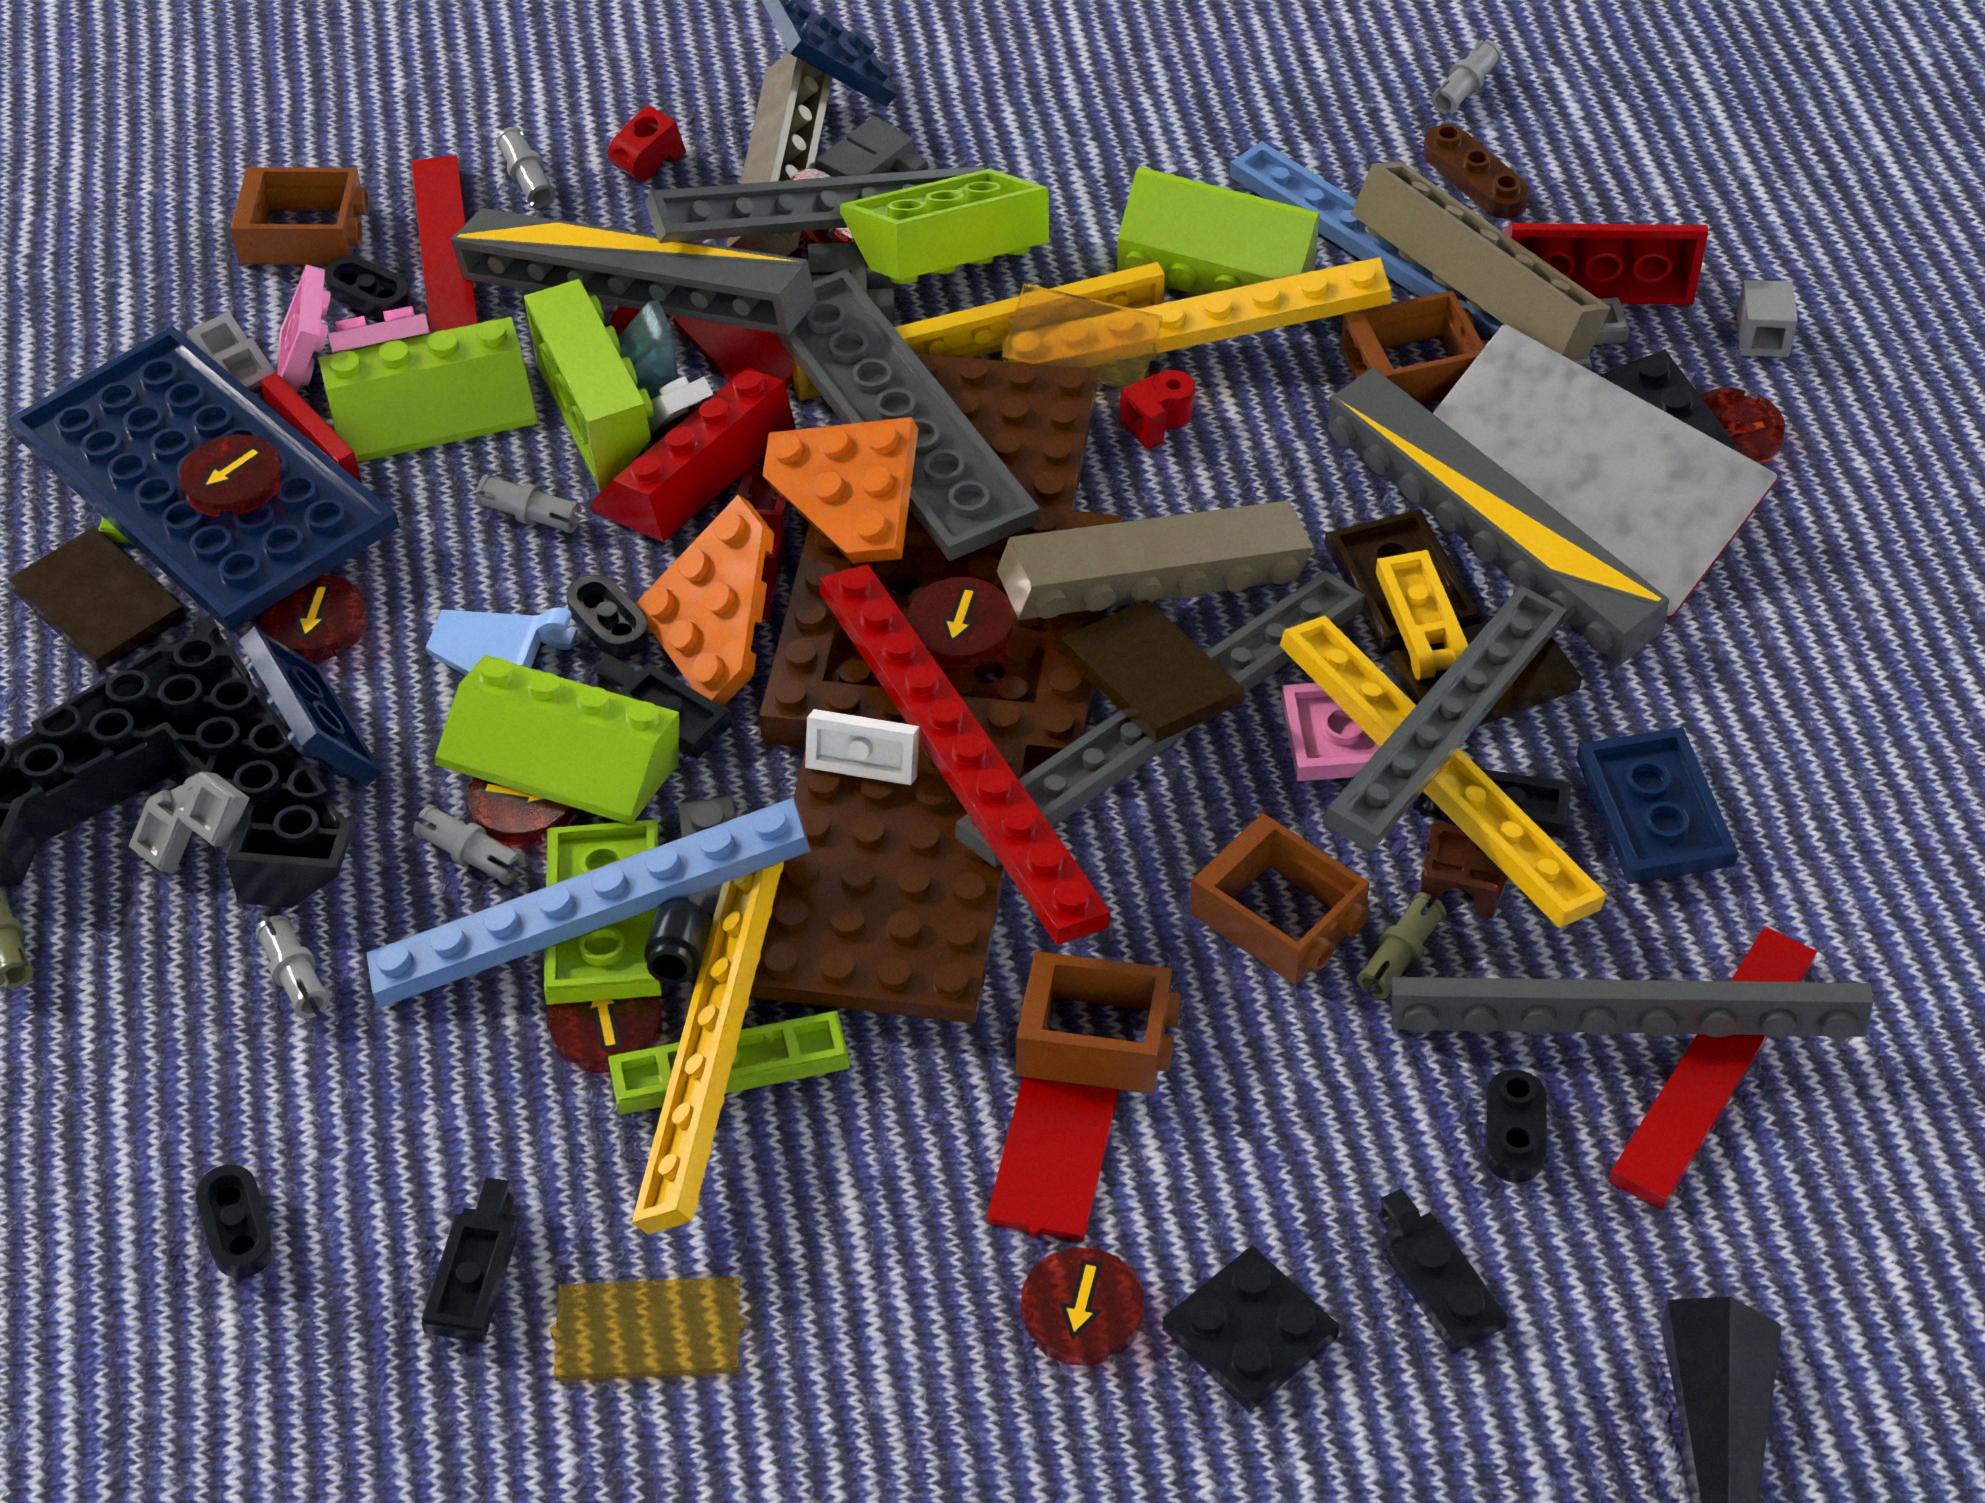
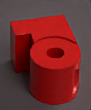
(646, 144)
(1157, 405)

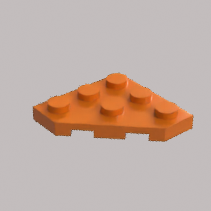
(848, 482)
(712, 600)

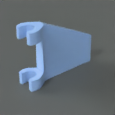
(466, 636)

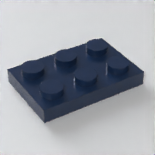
(831, 48)
(309, 707)
(1656, 805)

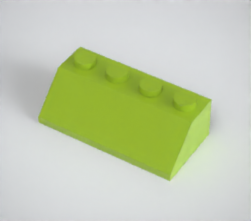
(948, 224)
(1212, 235)
(589, 378)
(429, 389)
(559, 739)

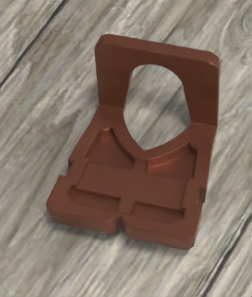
(1461, 864)

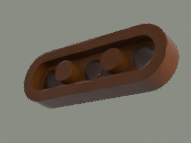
(1475, 171)

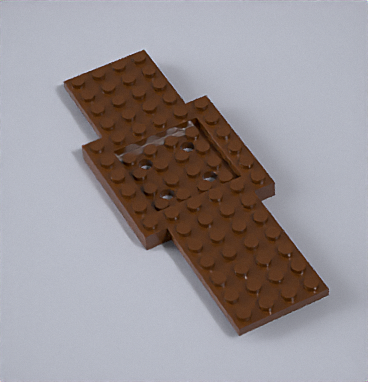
(888, 898)

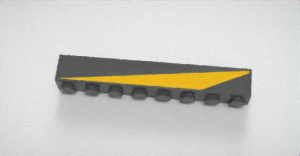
(634, 268)
(1497, 515)

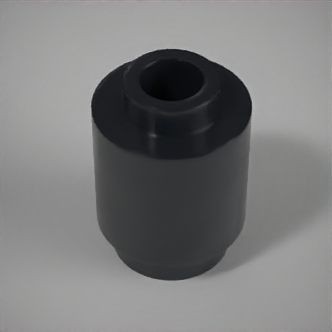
(677, 941)

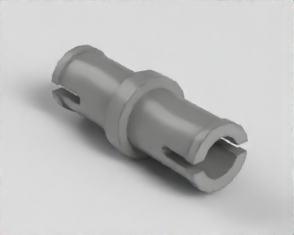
(1466, 76)
(525, 167)
(528, 503)
(468, 844)
(292, 966)

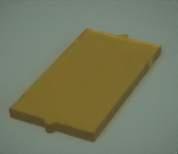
(1082, 334)
(647, 1329)

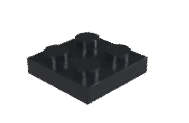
(1250, 1328)

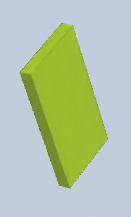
(609, 959)

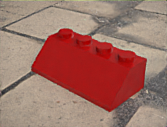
(1621, 259)
(698, 457)

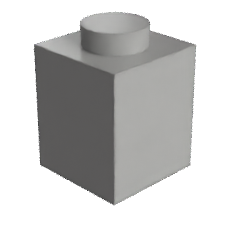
(1766, 318)

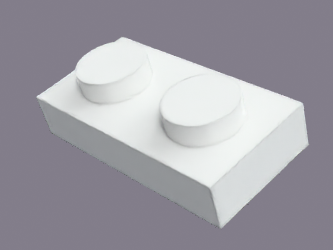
(677, 402)
(862, 747)

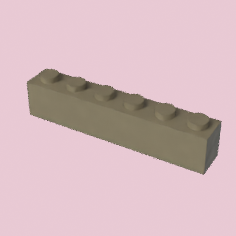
(784, 137)
(1478, 260)
(1153, 559)

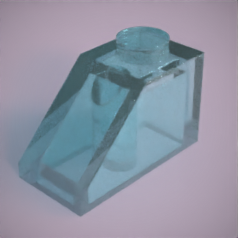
(650, 348)

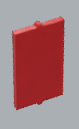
(736, 348)
(1053, 1158)

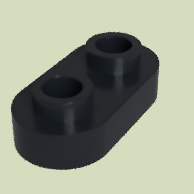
(366, 286)
(615, 623)
(1515, 1120)
(237, 1224)

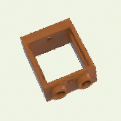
(298, 190)
(1408, 321)
(1274, 846)
(1092, 1058)

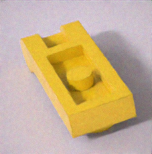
(1421, 611)

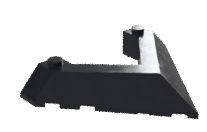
(166, 715)

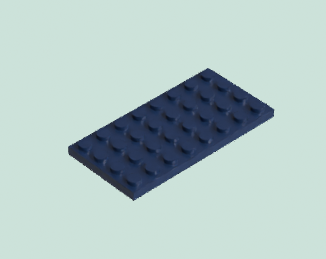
(121, 449)

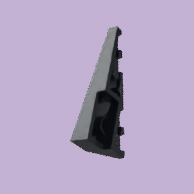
(1723, 1388)

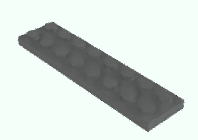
(871, 374)

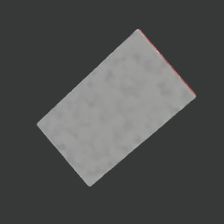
(1607, 460)

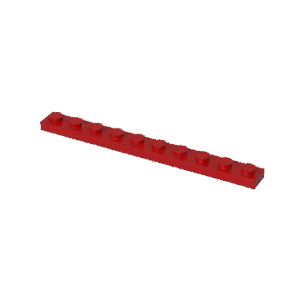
(966, 757)

